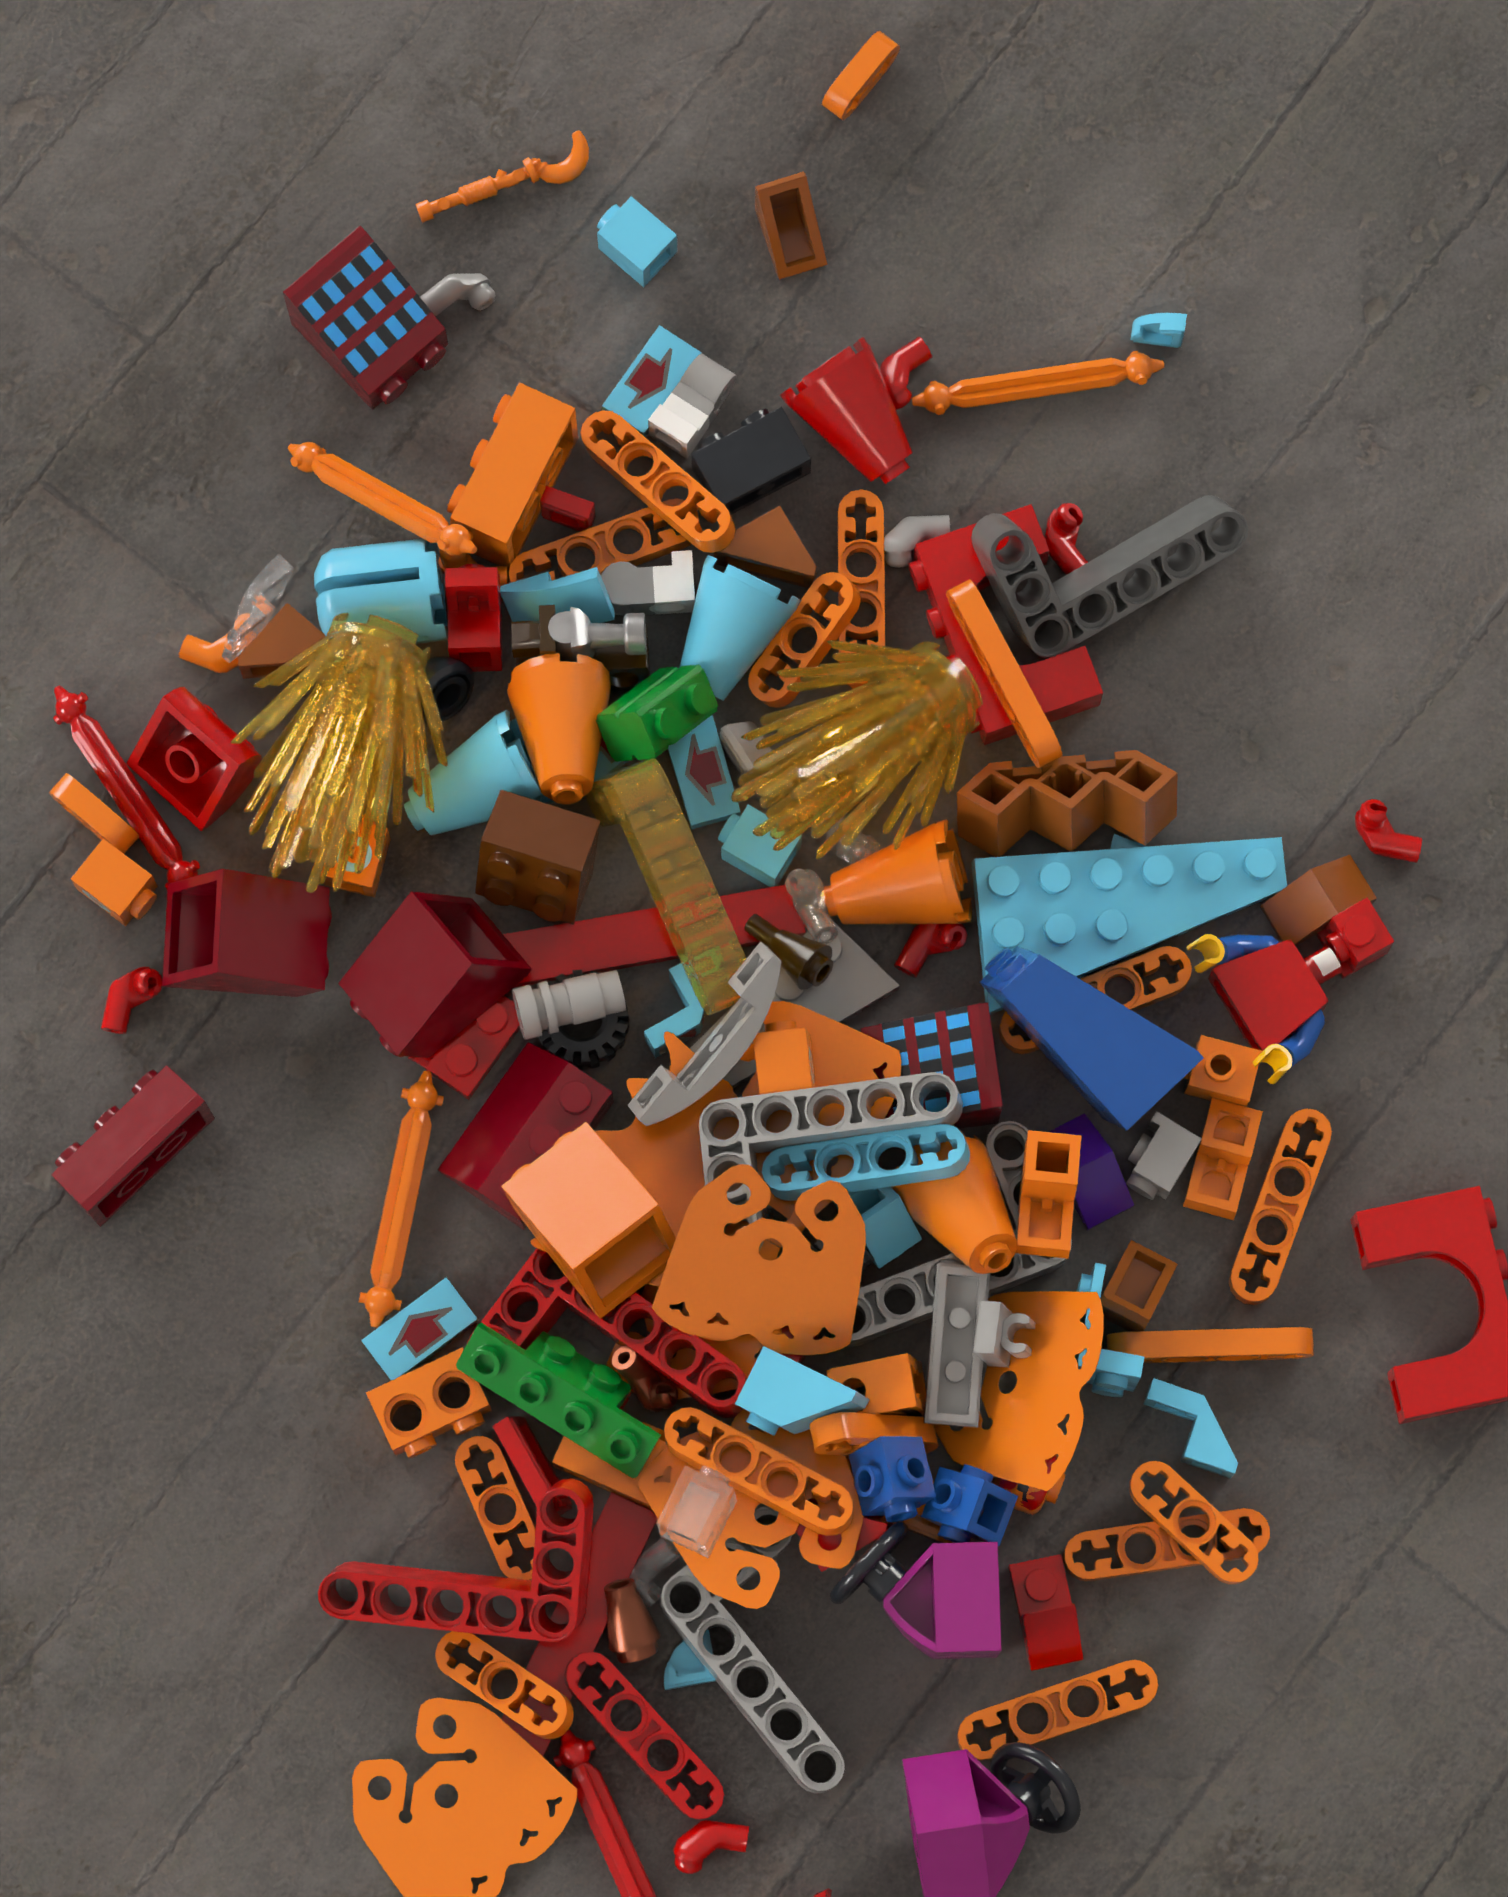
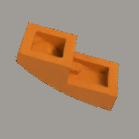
(1222, 1159)

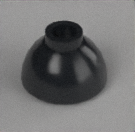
(450, 684)

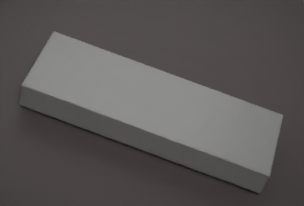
(953, 1368)

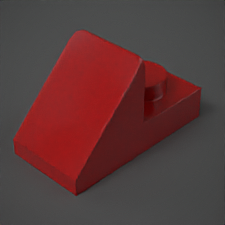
(1046, 1612)

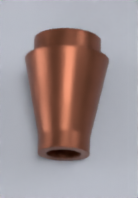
(630, 1625)

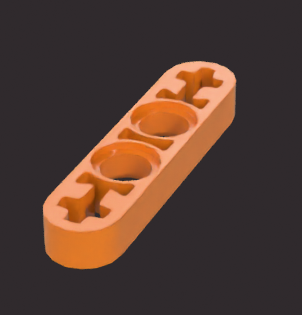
(660, 478)
(600, 542)
(870, 587)
(1004, 673)
(1150, 963)
(1285, 1208)
(1215, 1344)
(762, 1465)
(1167, 1550)
(1054, 1702)

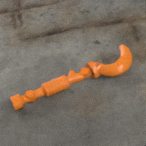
(533, 168)

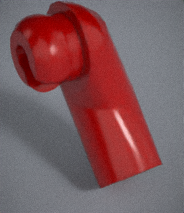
(898, 366)
(1062, 535)
(1380, 835)
(929, 940)
(127, 994)
(704, 1839)

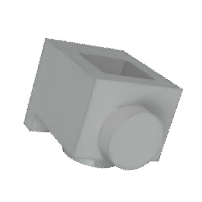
(1161, 1158)

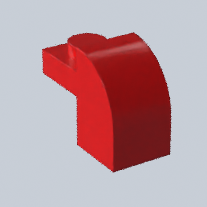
(474, 616)

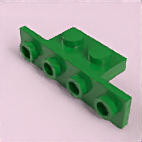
(562, 1392)

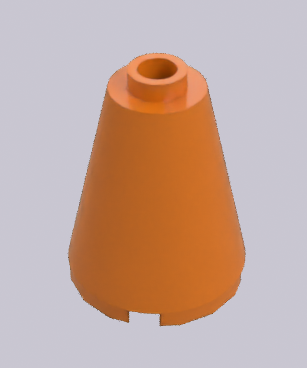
(557, 719)
(904, 885)
(964, 1210)

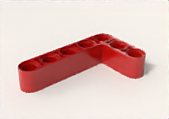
(655, 1349)
(479, 1590)

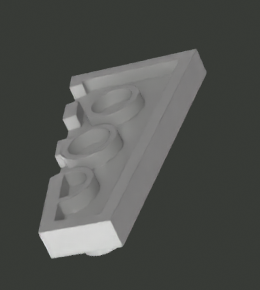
(850, 988)

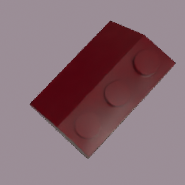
(520, 1122)
(132, 1144)

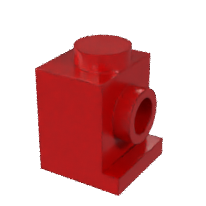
(1356, 937)

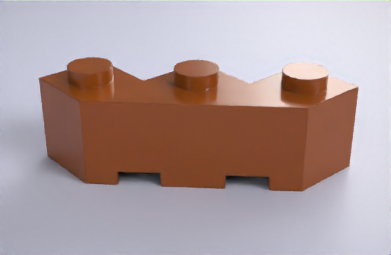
(1067, 801)

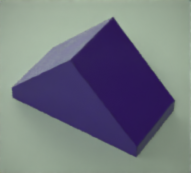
(1100, 1185)

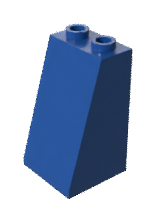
(1095, 1042)

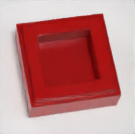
(567, 509)

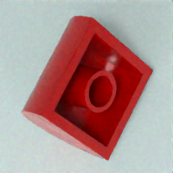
(191, 758)

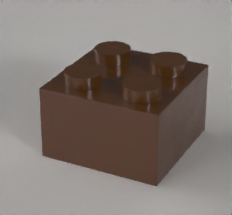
(537, 857)

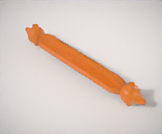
(1037, 382)
(382, 498)
(401, 1199)

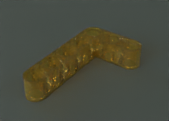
(675, 874)

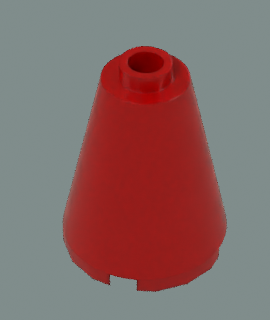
(854, 412)

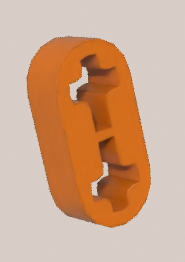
(860, 75)
(93, 813)

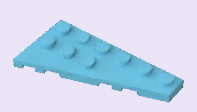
(1116, 902)

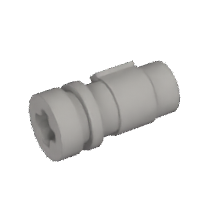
(568, 1002)

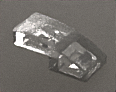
(257, 606)

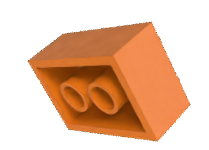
(512, 472)

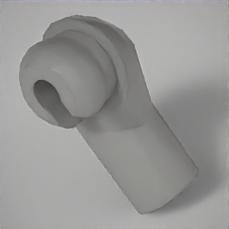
(459, 287)
(909, 532)

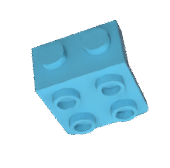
(1115, 1369)

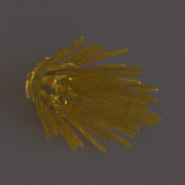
(906, 713)
(354, 749)

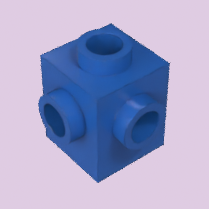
(892, 1477)
(961, 1502)

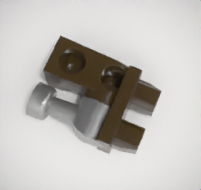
(618, 646)

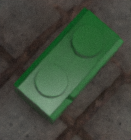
(657, 713)

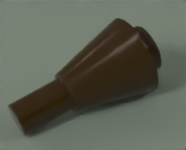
(800, 957)

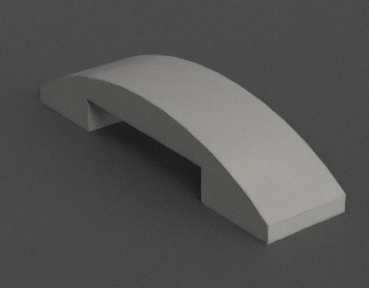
(669, 1094)

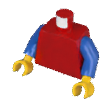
(1270, 993)

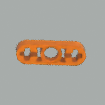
(782, 643)
(850, 1431)
(472, 1479)
(1231, 1541)
(542, 1692)

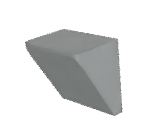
(739, 750)

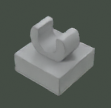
(995, 1334)

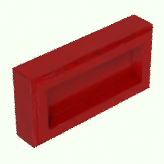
(529, 1460)

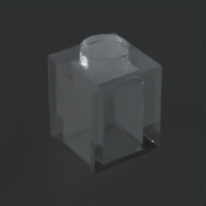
(697, 1510)

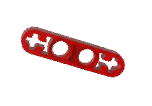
(637, 1741)

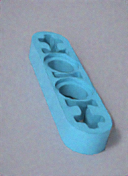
(866, 1153)

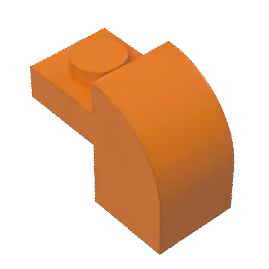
(1048, 1194)

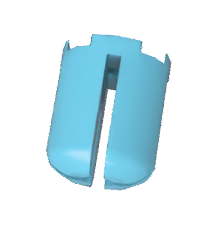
(384, 581)

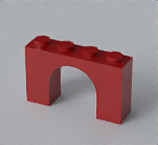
(1060, 683)
(1458, 1232)

